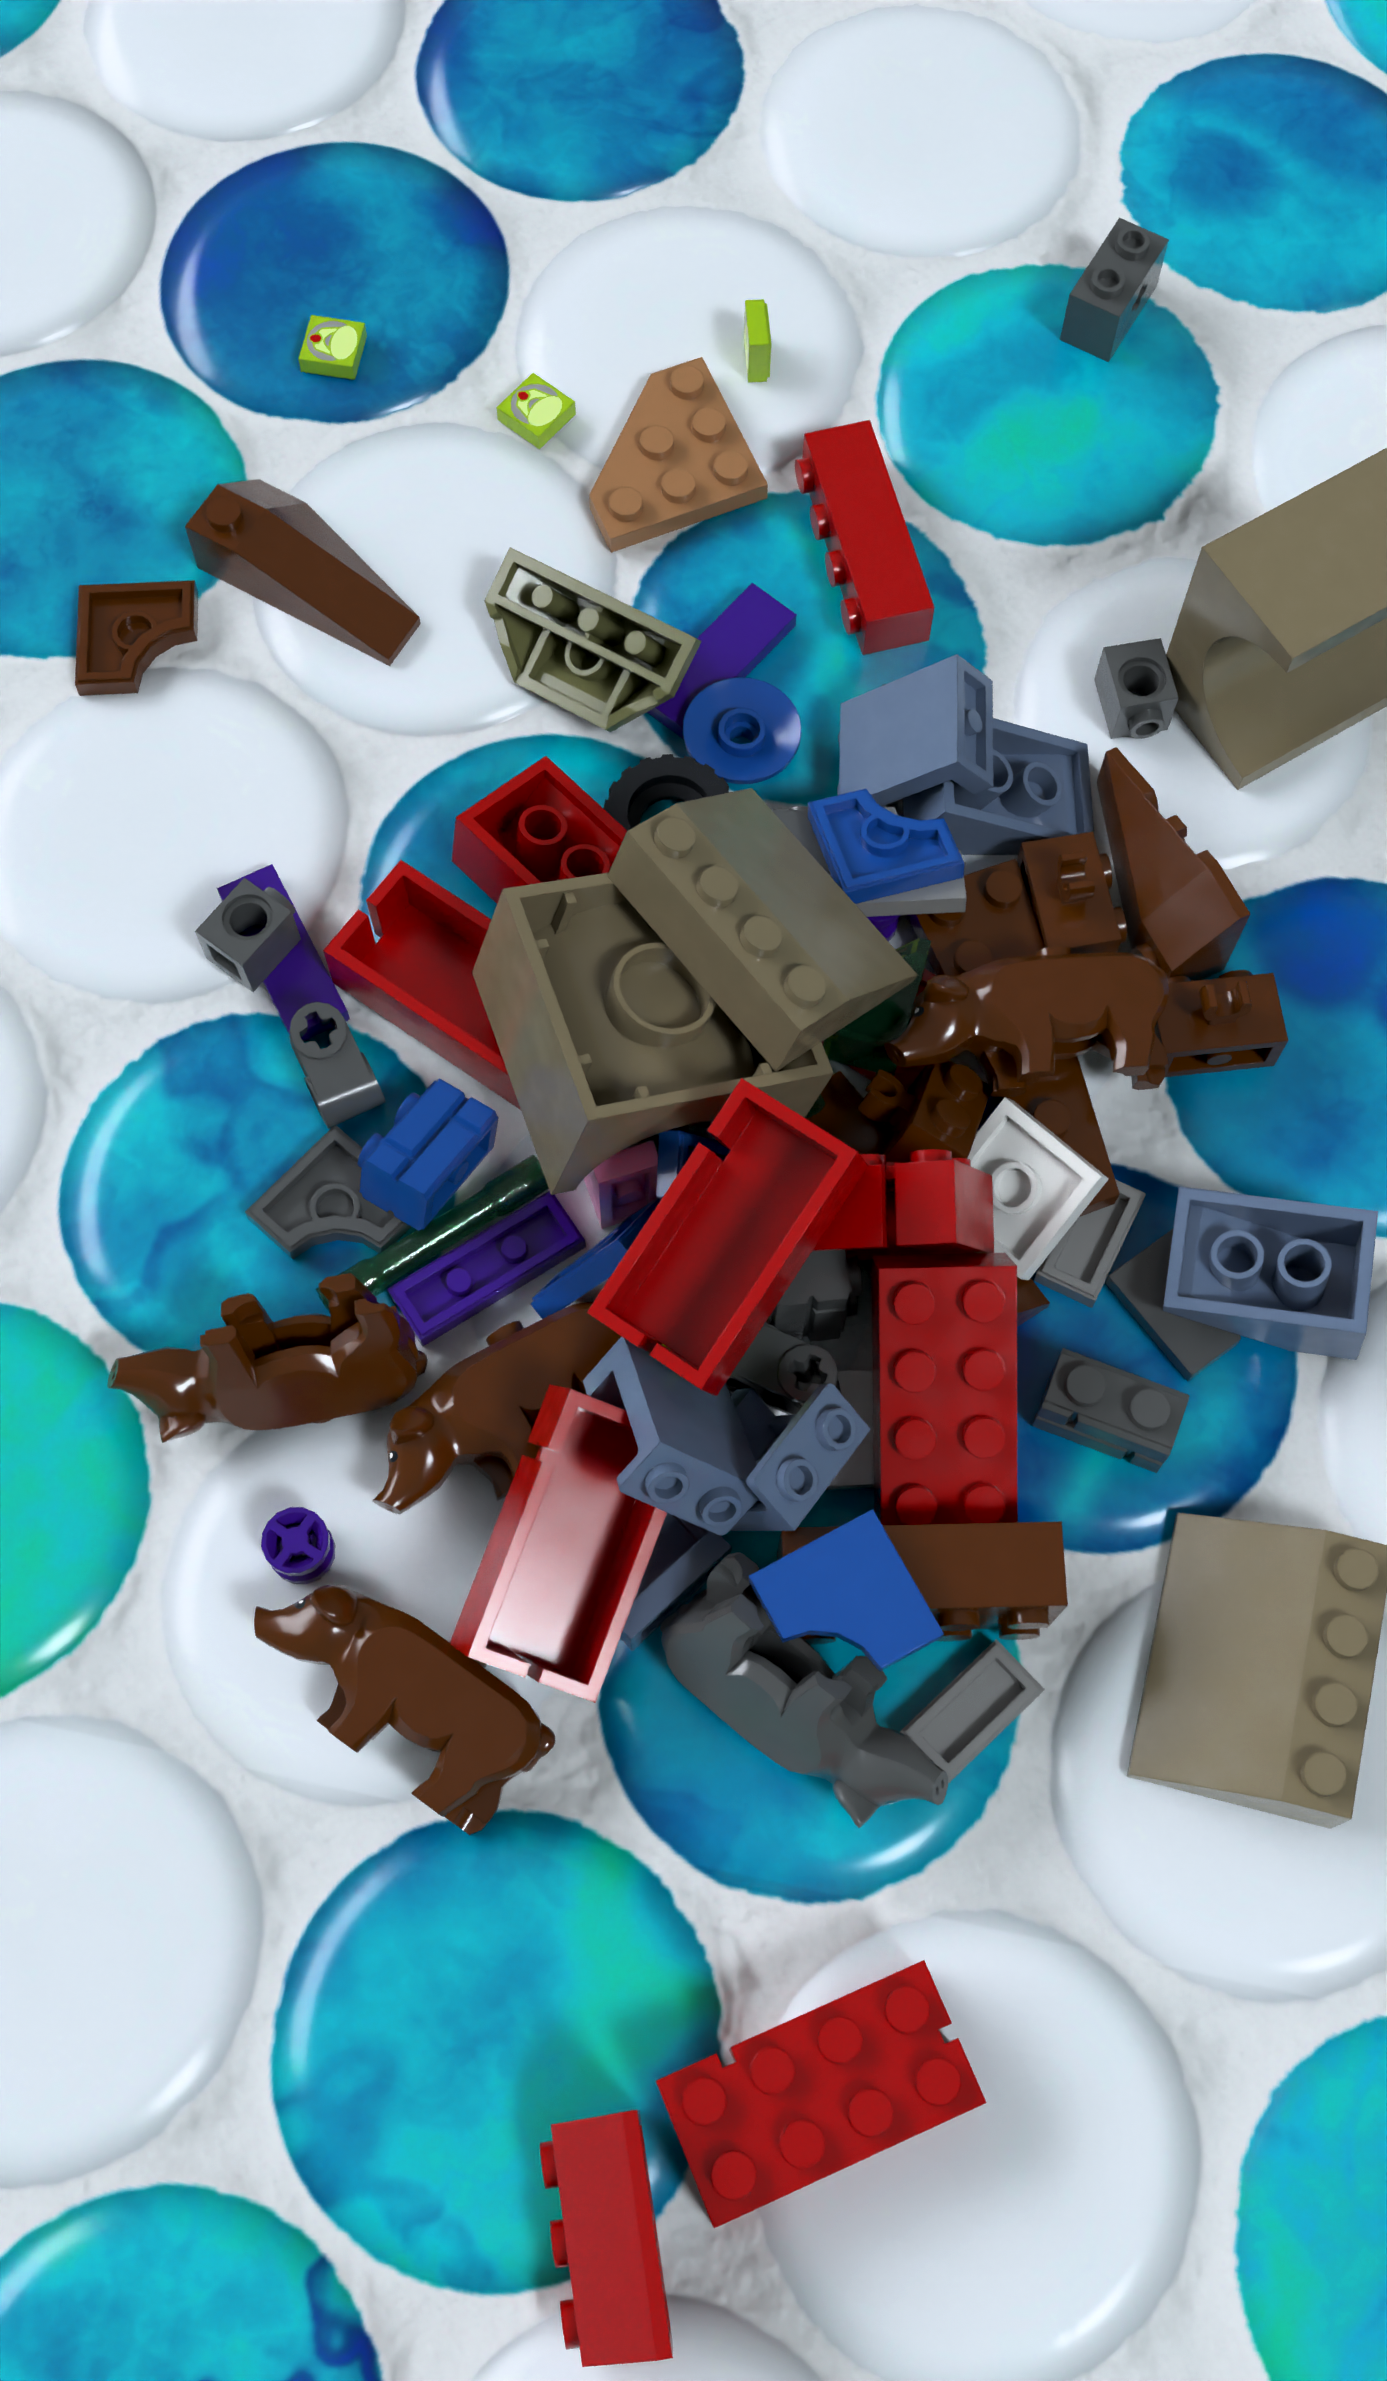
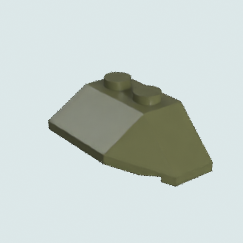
(583, 644)

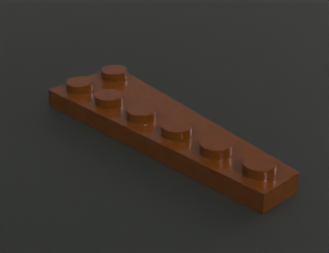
(1003, 926)

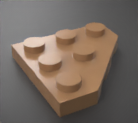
(674, 461)

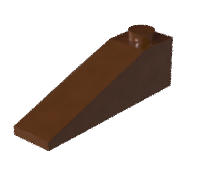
(1173, 900)

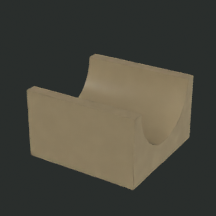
(1287, 626)
(611, 1028)

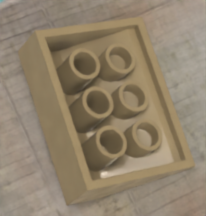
(757, 921)
(1262, 1667)

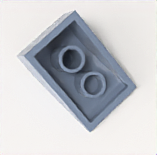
(1035, 795)
(1273, 1270)

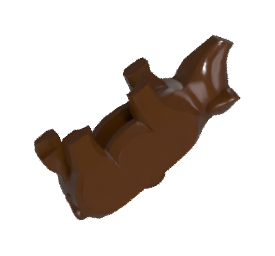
(1038, 1010)
(282, 1370)
(489, 1404)
(423, 1687)

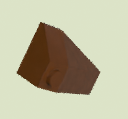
(299, 565)

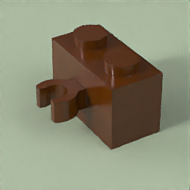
(1071, 893)
(1221, 1023)
(935, 1114)

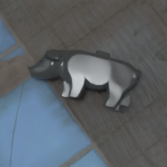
(791, 1700)

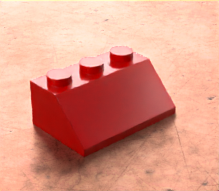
(535, 833)
(607, 2240)

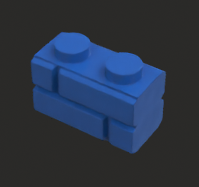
(426, 1153)

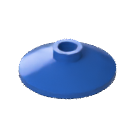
(745, 710)

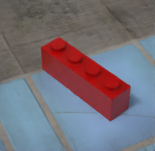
(865, 538)

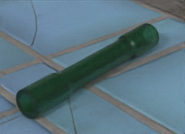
(494, 1200)

